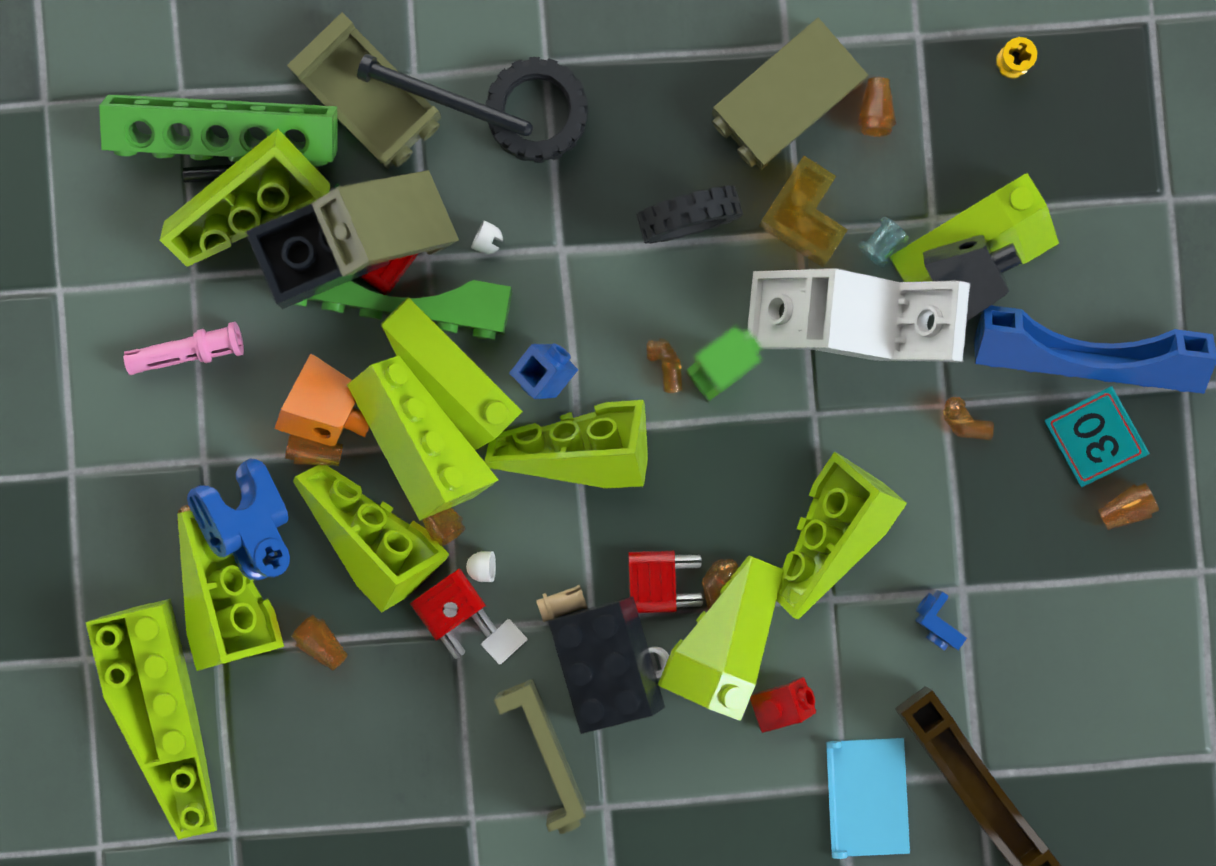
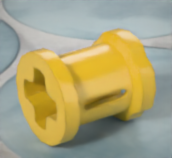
(1027, 55)

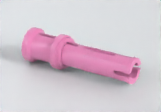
(201, 347)

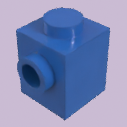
(544, 370)

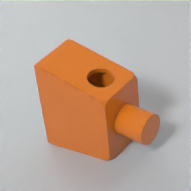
(321, 405)

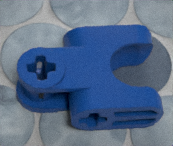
(251, 528)

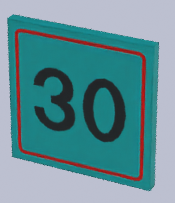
(1096, 436)

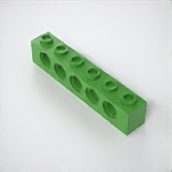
(121, 135)

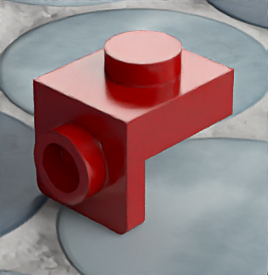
(783, 705)

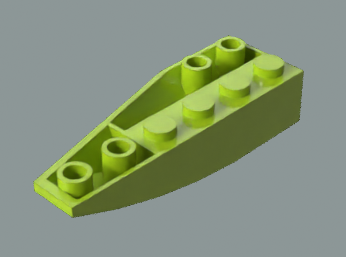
(155, 709)

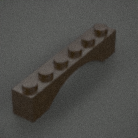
(972, 781)

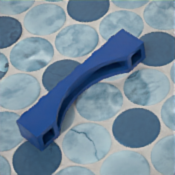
(1168, 361)

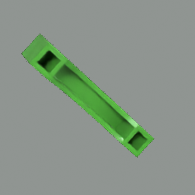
(472, 306)
(724, 362)

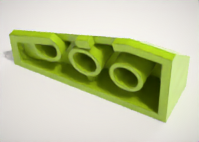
(1005, 217)
(449, 375)
(590, 449)
(842, 525)
(376, 547)
(221, 605)
(725, 649)

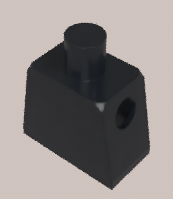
(975, 264)

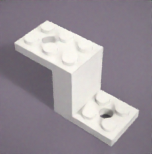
(858, 315)

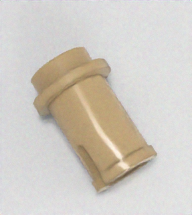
(561, 603)

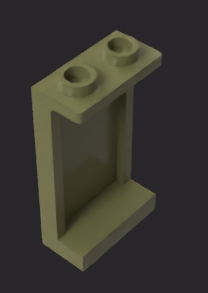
(787, 94)
(375, 113)
(384, 220)
(528, 697)

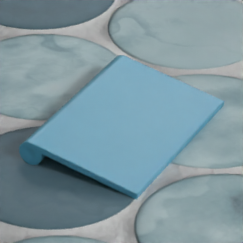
(867, 797)

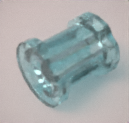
(883, 241)

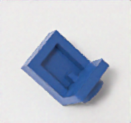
(939, 631)

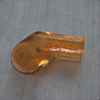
(670, 363)
(962, 422)
(716, 578)

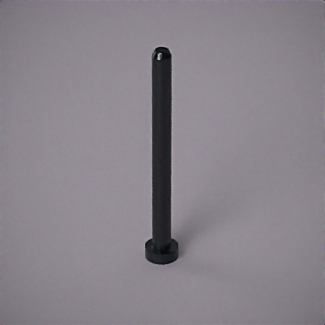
(370, 69)

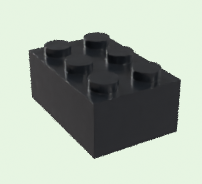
(298, 257)
(606, 665)

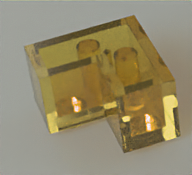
(795, 216)

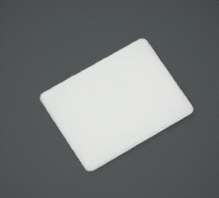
(504, 641)

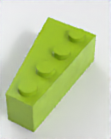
(253, 191)
(419, 439)

